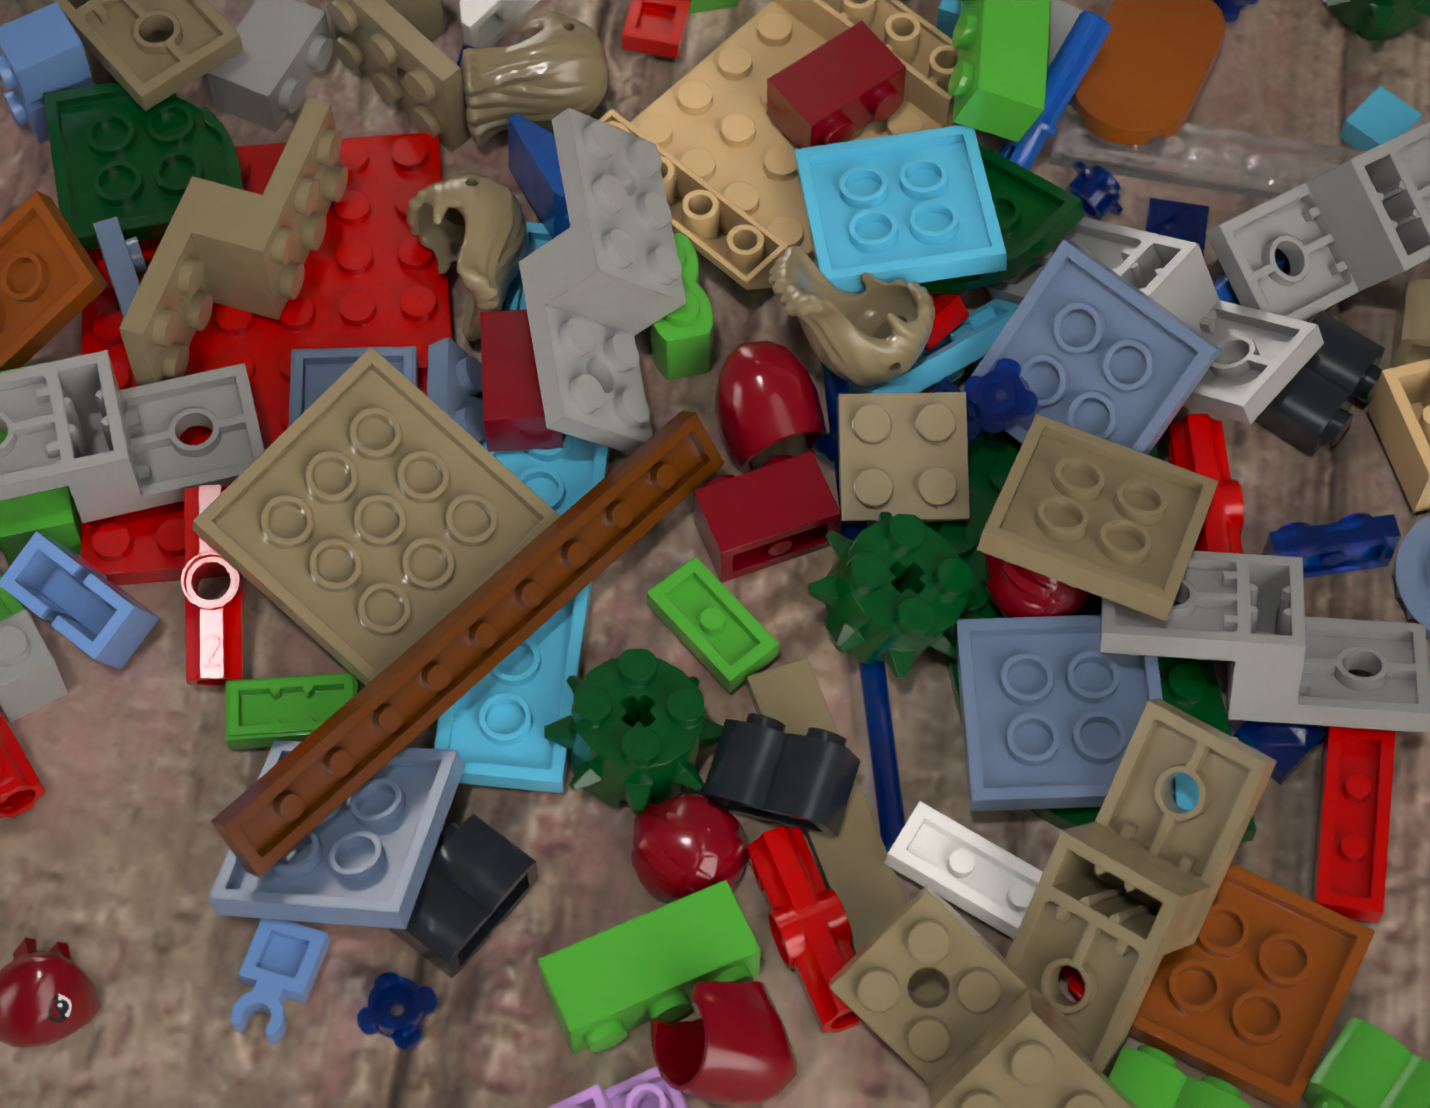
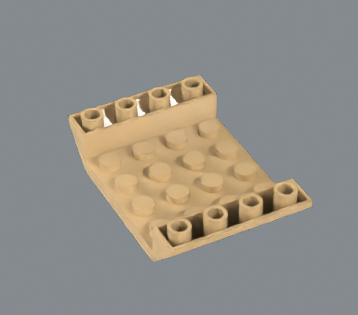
(730, 164)

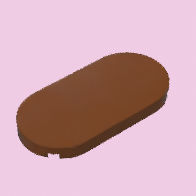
(1149, 69)

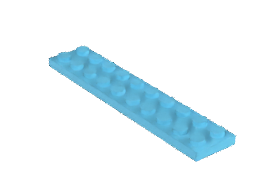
(504, 715)

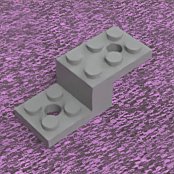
(1336, 230)
(601, 283)
(1257, 346)
(122, 445)
(1276, 657)

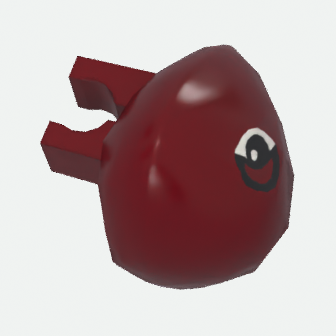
(44, 996)

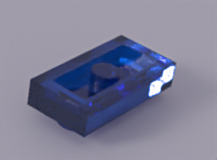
(1337, 547)

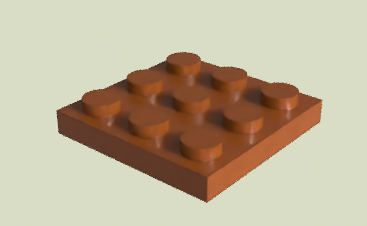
(1255, 988)

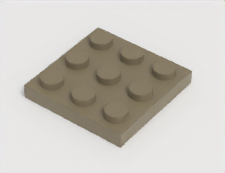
(1099, 517)

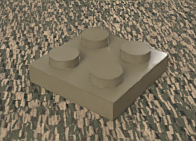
(903, 456)

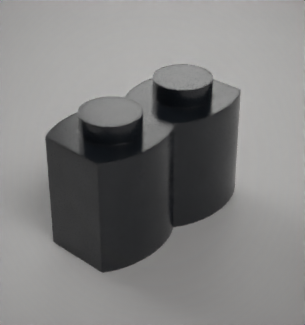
(1318, 397)
(782, 774)
(466, 893)

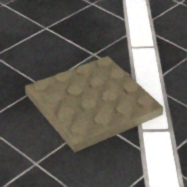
(372, 517)

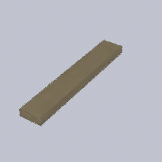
(856, 857)

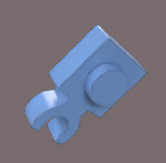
(278, 967)

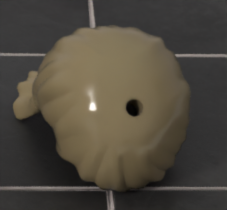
(534, 78)
(480, 227)
(855, 335)

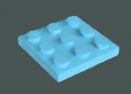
(900, 208)

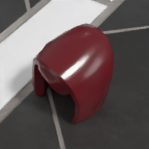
(763, 400)
(732, 1052)

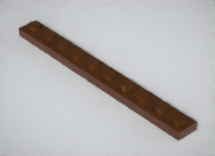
(466, 645)

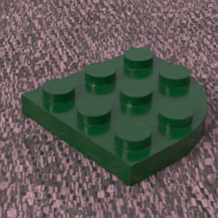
(129, 160)
(1030, 217)

